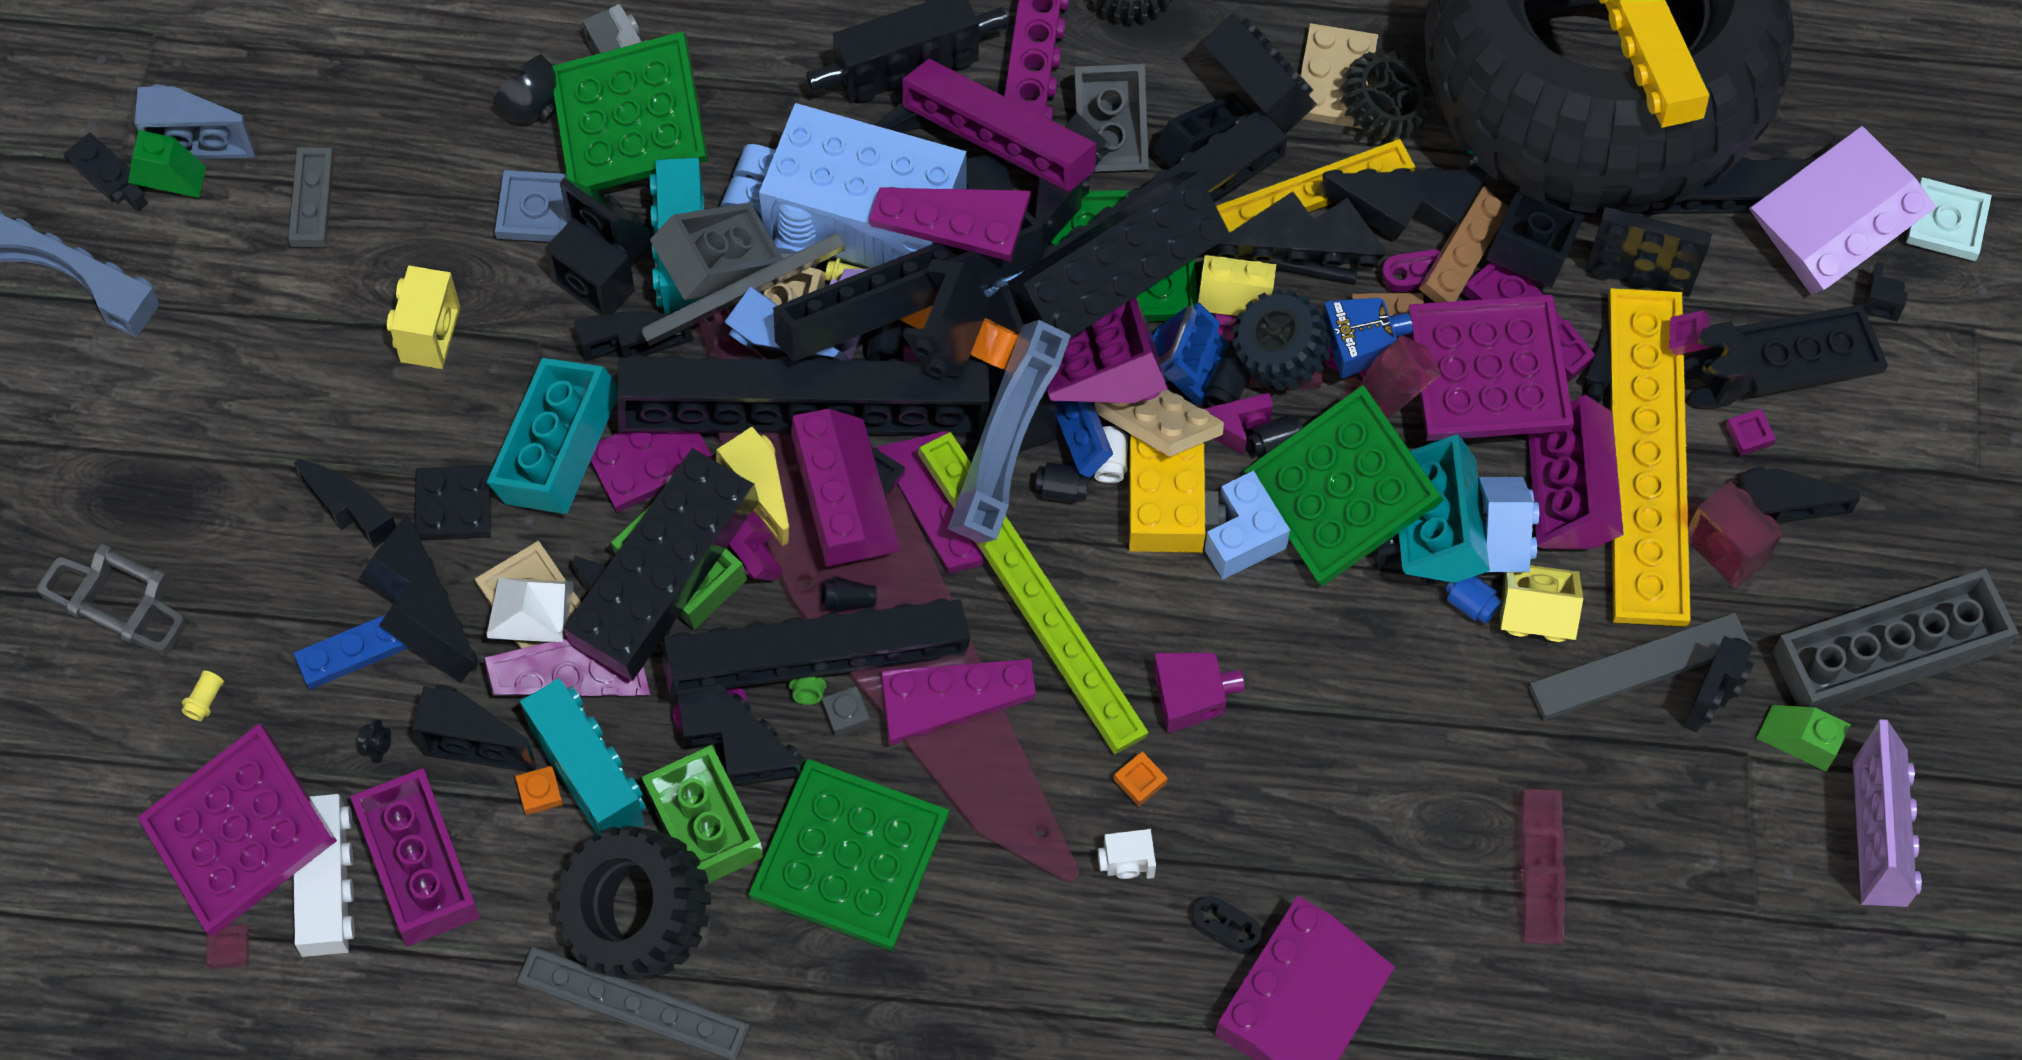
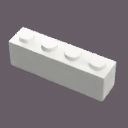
(324, 890)

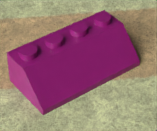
(1577, 481)
(843, 486)

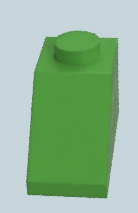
(1804, 733)

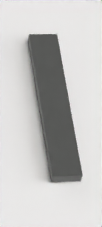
(733, 293)
(1633, 667)
(633, 1005)

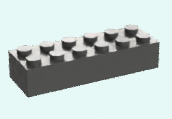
(1895, 642)

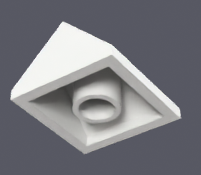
(530, 609)

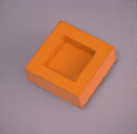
(1140, 778)
(539, 790)

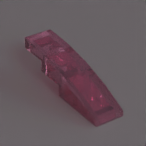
(1543, 867)

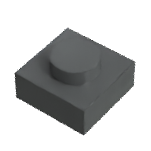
(1214, 512)
(845, 711)

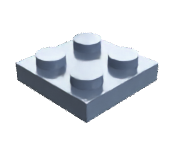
(530, 206)

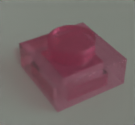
(228, 947)

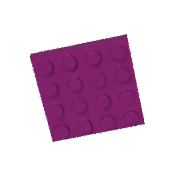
(1496, 367)
(236, 829)

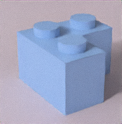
(1508, 523)
(1252, 530)

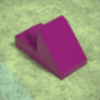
(1240, 415)

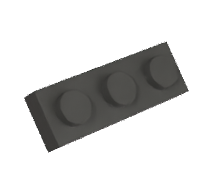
(311, 197)

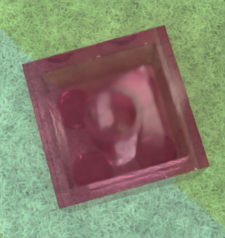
(1733, 534)

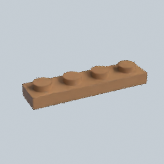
(1464, 247)

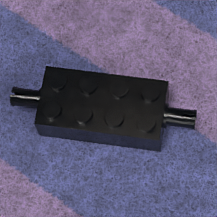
(887, 49)

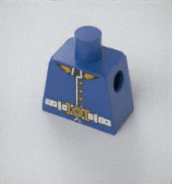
(1361, 331)

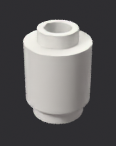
(1117, 464)

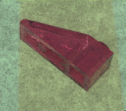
(1400, 374)

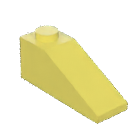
(755, 460)

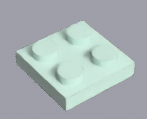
(1955, 223)

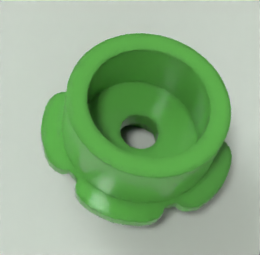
(808, 690)

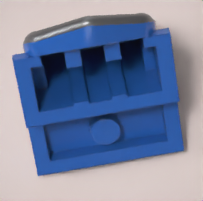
(1190, 349)

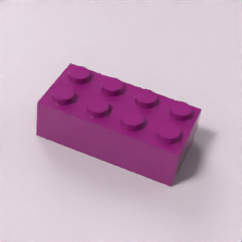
(415, 857)

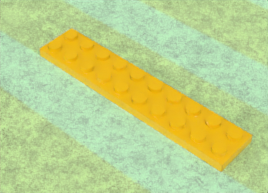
(1650, 445)

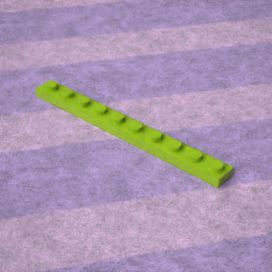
(1043, 609)

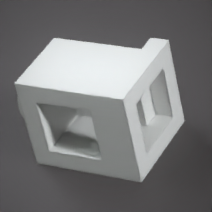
(1127, 854)

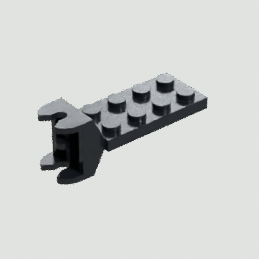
(1783, 355)

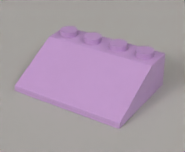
(1841, 209)
(1885, 820)

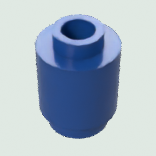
(1474, 598)

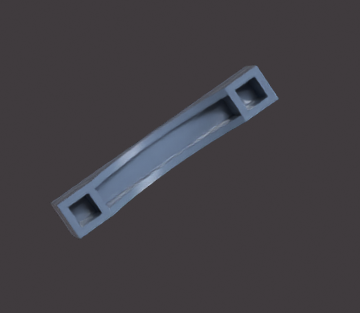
(120, 298)
(988, 481)

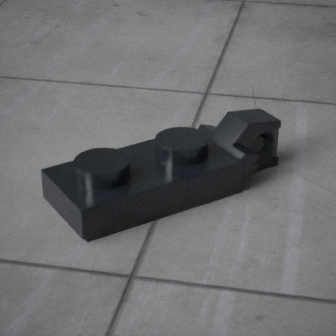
(105, 171)

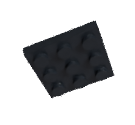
(1647, 252)

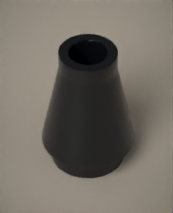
(845, 595)

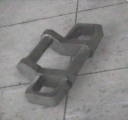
(96, 577)

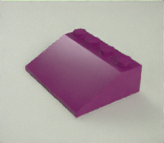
(1111, 361)
(1305, 990)

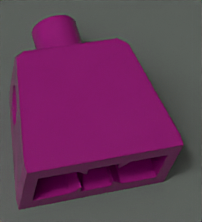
(1193, 688)

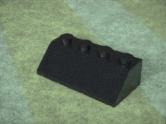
(1044, 420)

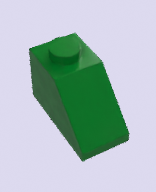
(165, 165)

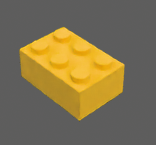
(1166, 499)

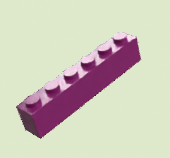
(999, 125)

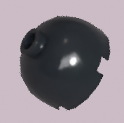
(529, 93)

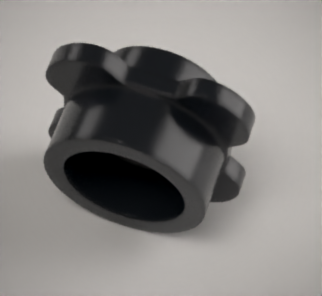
(374, 740)

